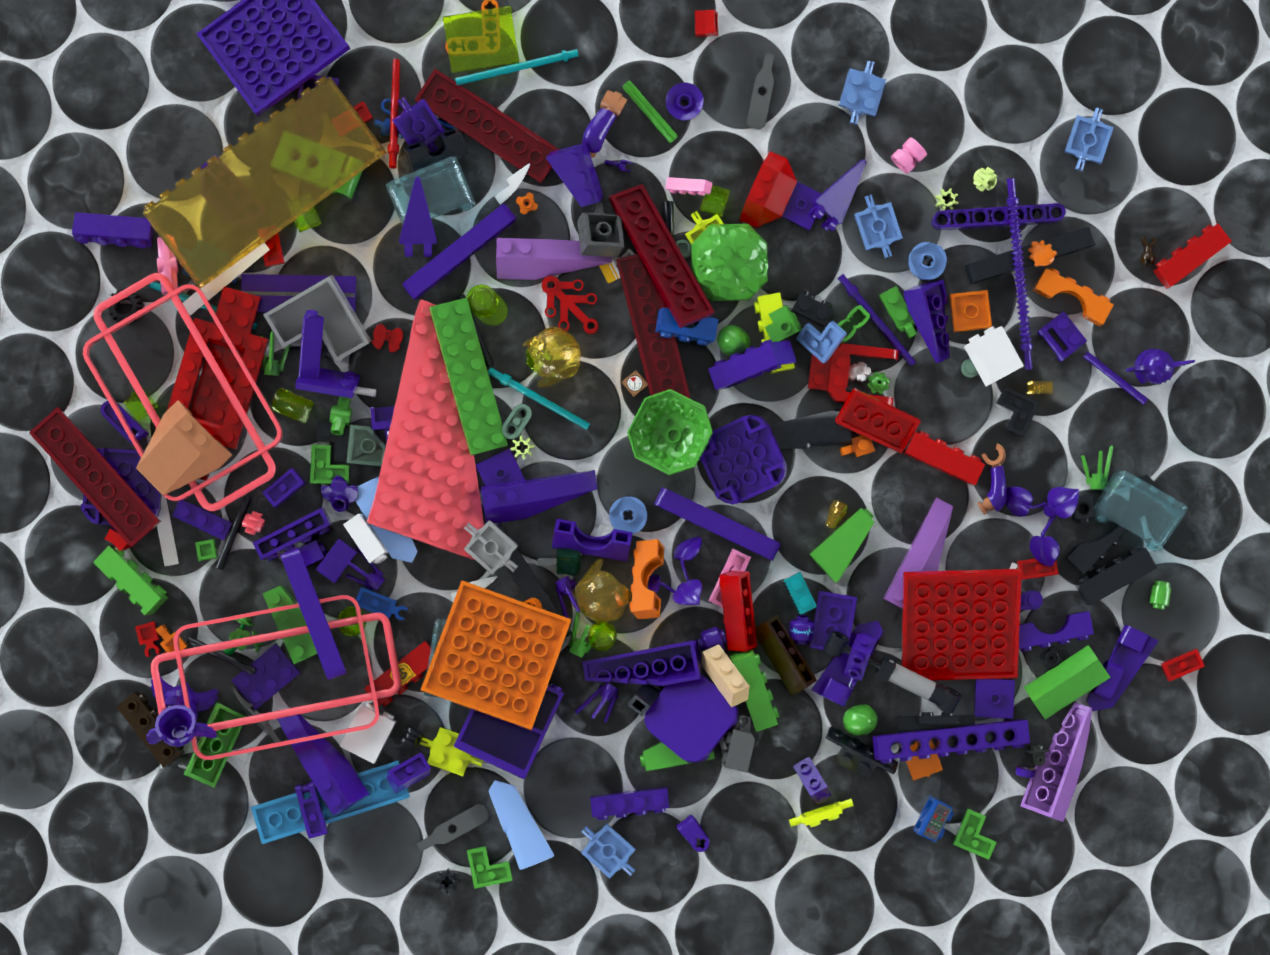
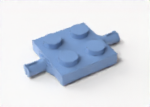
(862, 92)
(1088, 139)
(878, 226)
(608, 850)

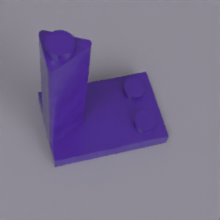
(310, 374)

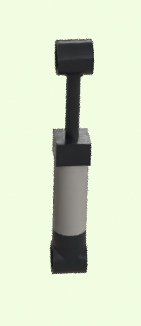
(888, 670)

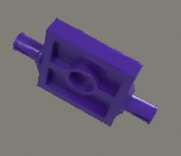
(418, 124)

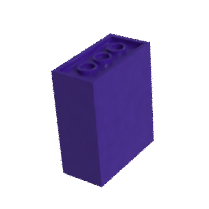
(505, 743)

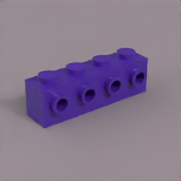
(112, 230)
(292, 534)
(629, 802)

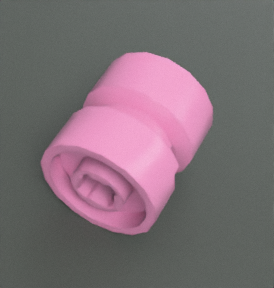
(909, 155)

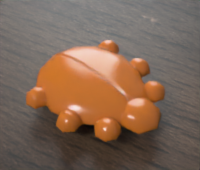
(1041, 253)

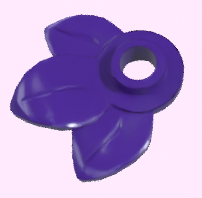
(340, 491)

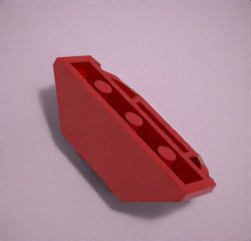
(769, 191)

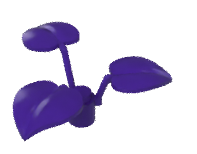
(1061, 502)
(688, 592)

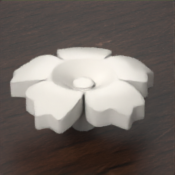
(859, 371)

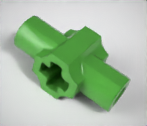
(340, 415)

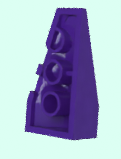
(927, 310)

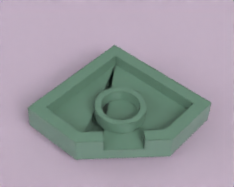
(364, 446)

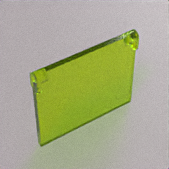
(481, 39)

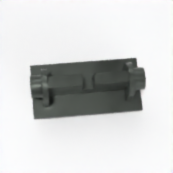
(1036, 753)

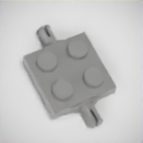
(491, 547)

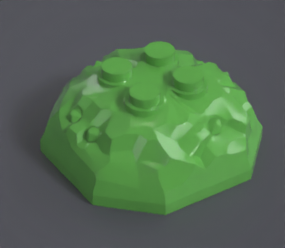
(729, 262)
(670, 432)

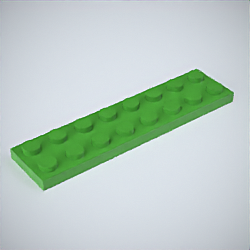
(468, 376)

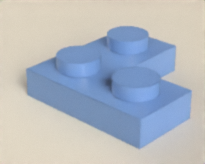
(823, 344)

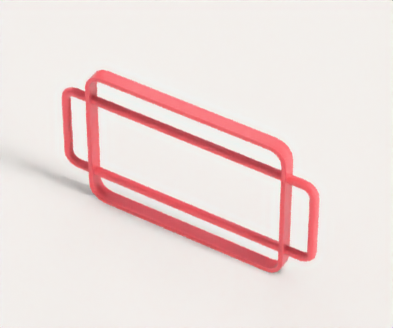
(173, 295)
(373, 695)

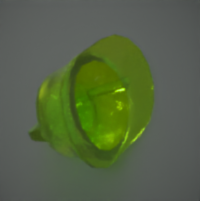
(487, 305)

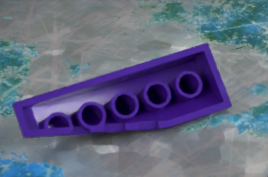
(529, 497)
(650, 666)
(325, 766)

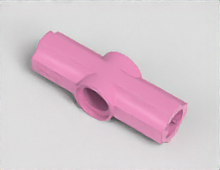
(167, 265)

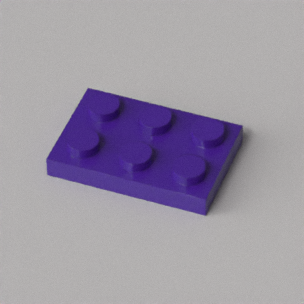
(833, 613)
(272, 674)

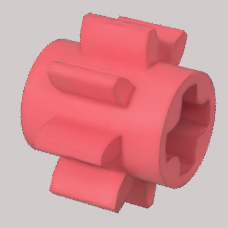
(253, 523)

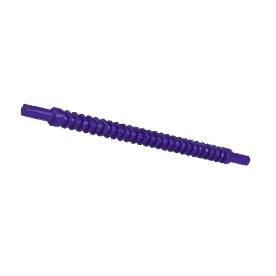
(1012, 201)

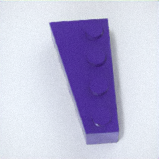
(751, 364)

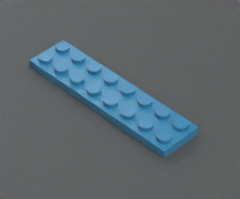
(284, 817)

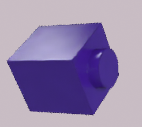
(313, 552)

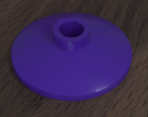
(687, 92)

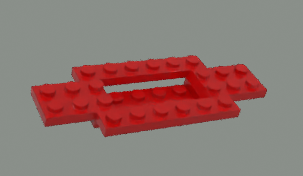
(210, 404)

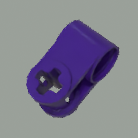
(691, 831)

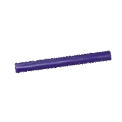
(1114, 377)

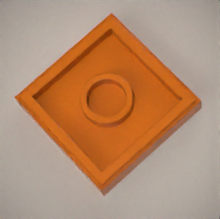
(970, 311)

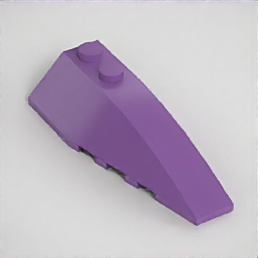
(541, 258)
(925, 549)
(1057, 778)

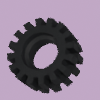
(136, 303)

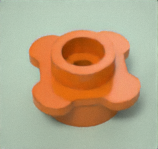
(526, 208)

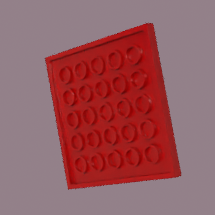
(961, 623)

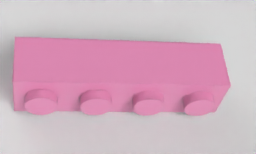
(689, 186)

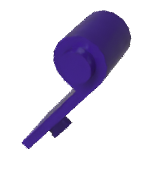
(1031, 600)

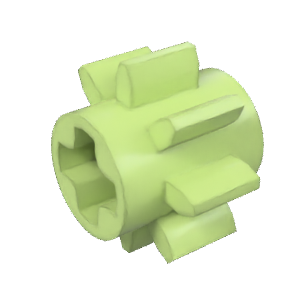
(985, 179)
(941, 202)
(518, 444)

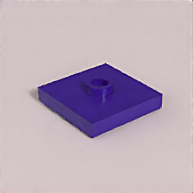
(800, 205)
(500, 469)
(994, 698)

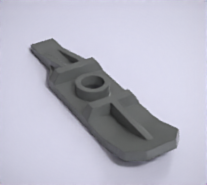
(760, 103)
(246, 707)
(464, 822)

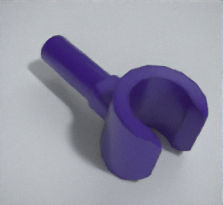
(621, 164)

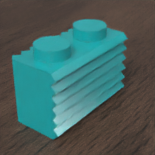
(799, 593)

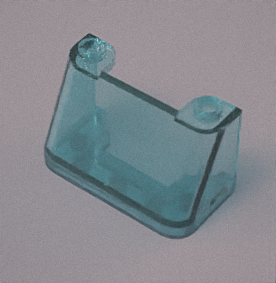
(442, 185)
(1140, 509)

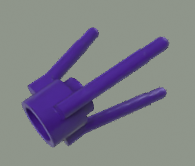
(373, 580)
(566, 586)
(608, 692)

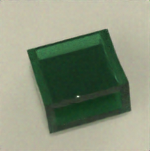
(568, 561)

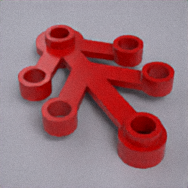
(567, 302)

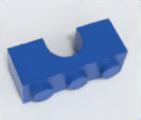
(702, 331)

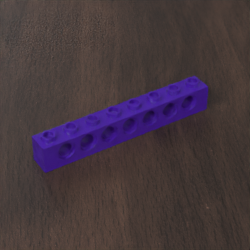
(1018, 728)

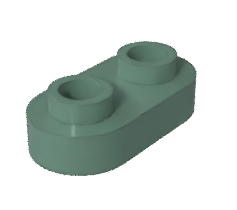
(516, 421)

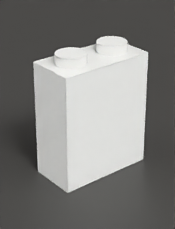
(993, 355)
(366, 539)
(371, 741)

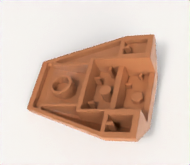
(180, 451)

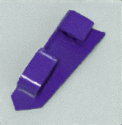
(1125, 661)
(833, 682)

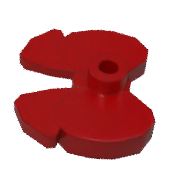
(394, 337)

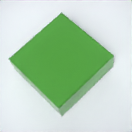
(206, 550)

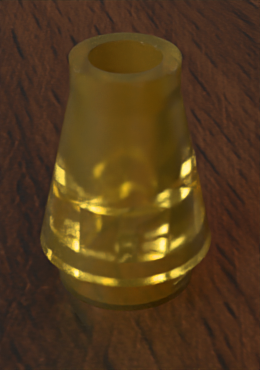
(836, 513)

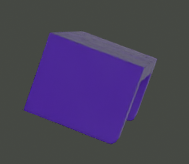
(381, 418)
(284, 487)
(336, 560)
(408, 773)

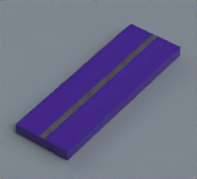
(280, 288)

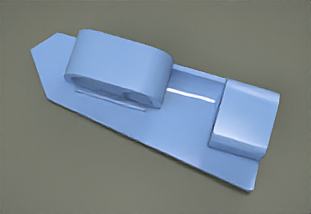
(397, 545)
(521, 829)

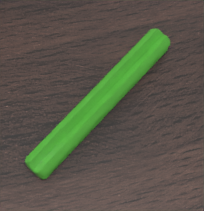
(649, 111)

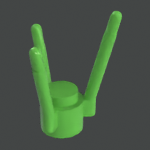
(271, 366)
(1098, 480)
(579, 646)

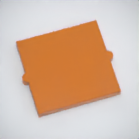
(923, 767)

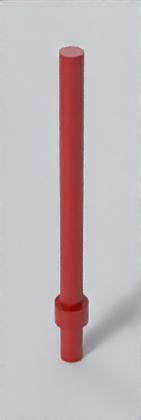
(393, 147)

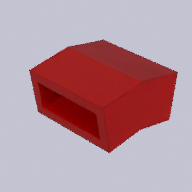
(706, 23)
(116, 539)

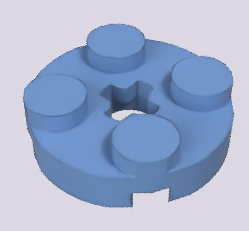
(931, 251)
(626, 504)

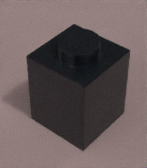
(643, 699)

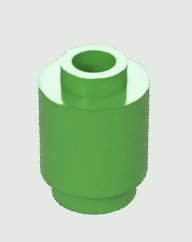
(1160, 595)

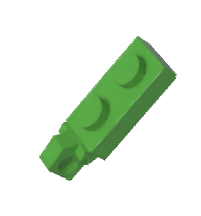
(898, 311)

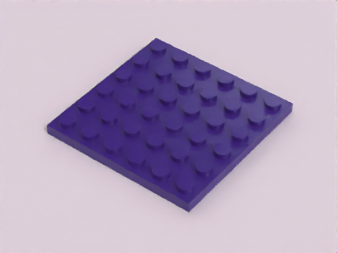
(272, 47)

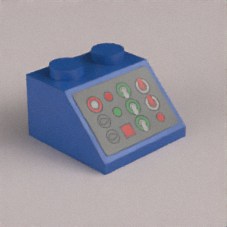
(933, 819)

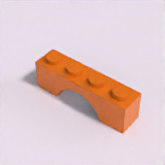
(1094, 307)
(648, 557)

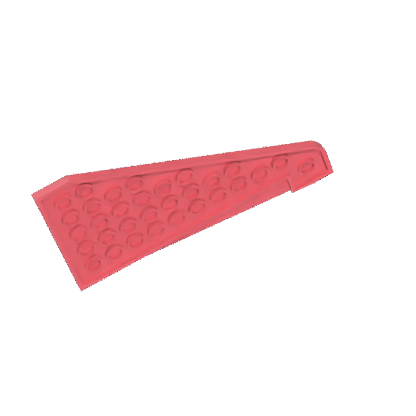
(426, 471)

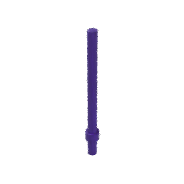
(853, 292)

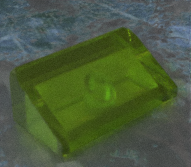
(292, 405)

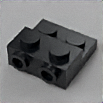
(811, 311)

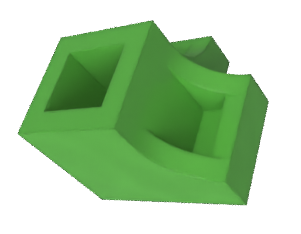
(784, 324)

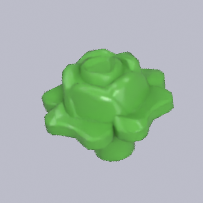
(878, 383)

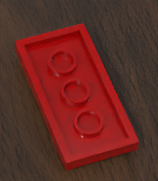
(877, 420)

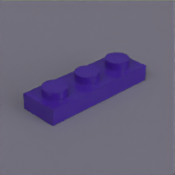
(202, 519)

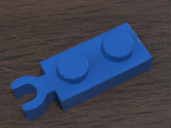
(379, 603)

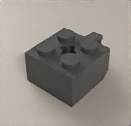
(600, 233)
(739, 746)

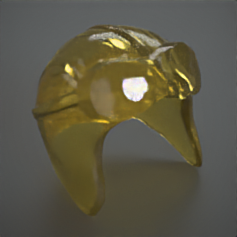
(554, 355)
(601, 595)

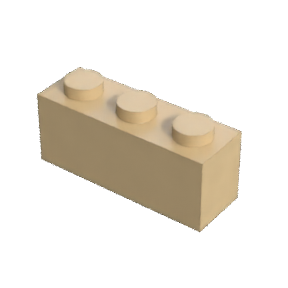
(725, 675)

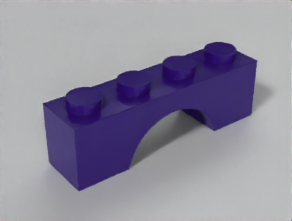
(611, 546)
(1076, 626)

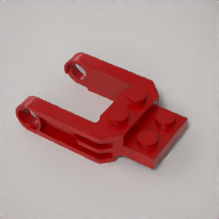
(835, 373)

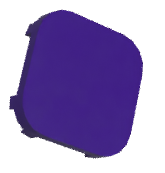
(743, 460)
(125, 463)
(691, 718)

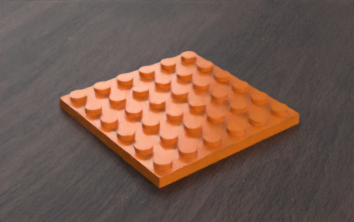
(496, 655)

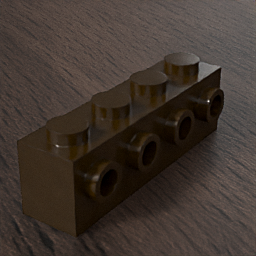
(784, 657)
(142, 719)

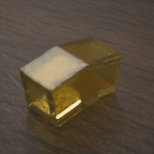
(1040, 387)

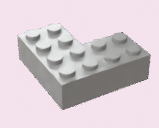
(341, 326)

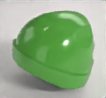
(733, 340)
(860, 720)

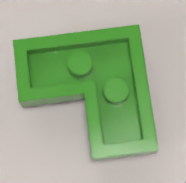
(321, 469)
(969, 837)
(484, 873)

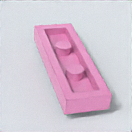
(736, 562)

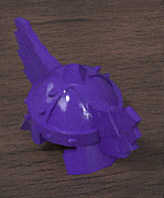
(1155, 366)
(198, 701)
(178, 727)

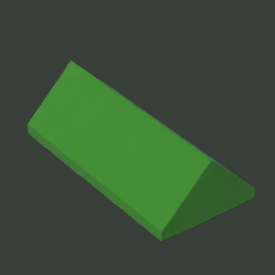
(1066, 682)
(209, 770)

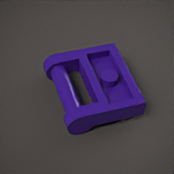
(1066, 332)

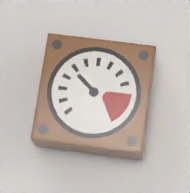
(634, 383)

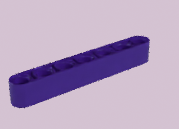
(988, 215)
(459, 251)
(717, 524)
(313, 613)

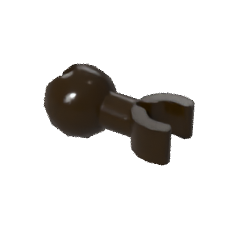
(1147, 256)

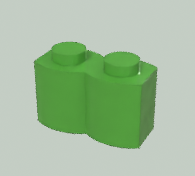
(855, 320)

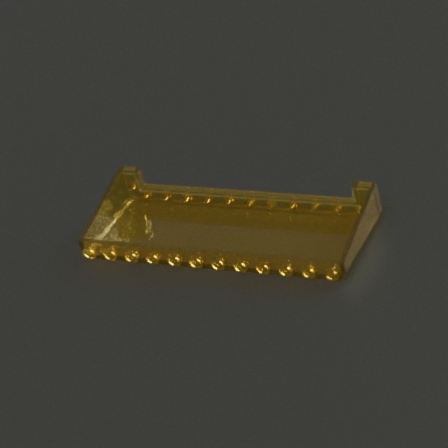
(263, 181)

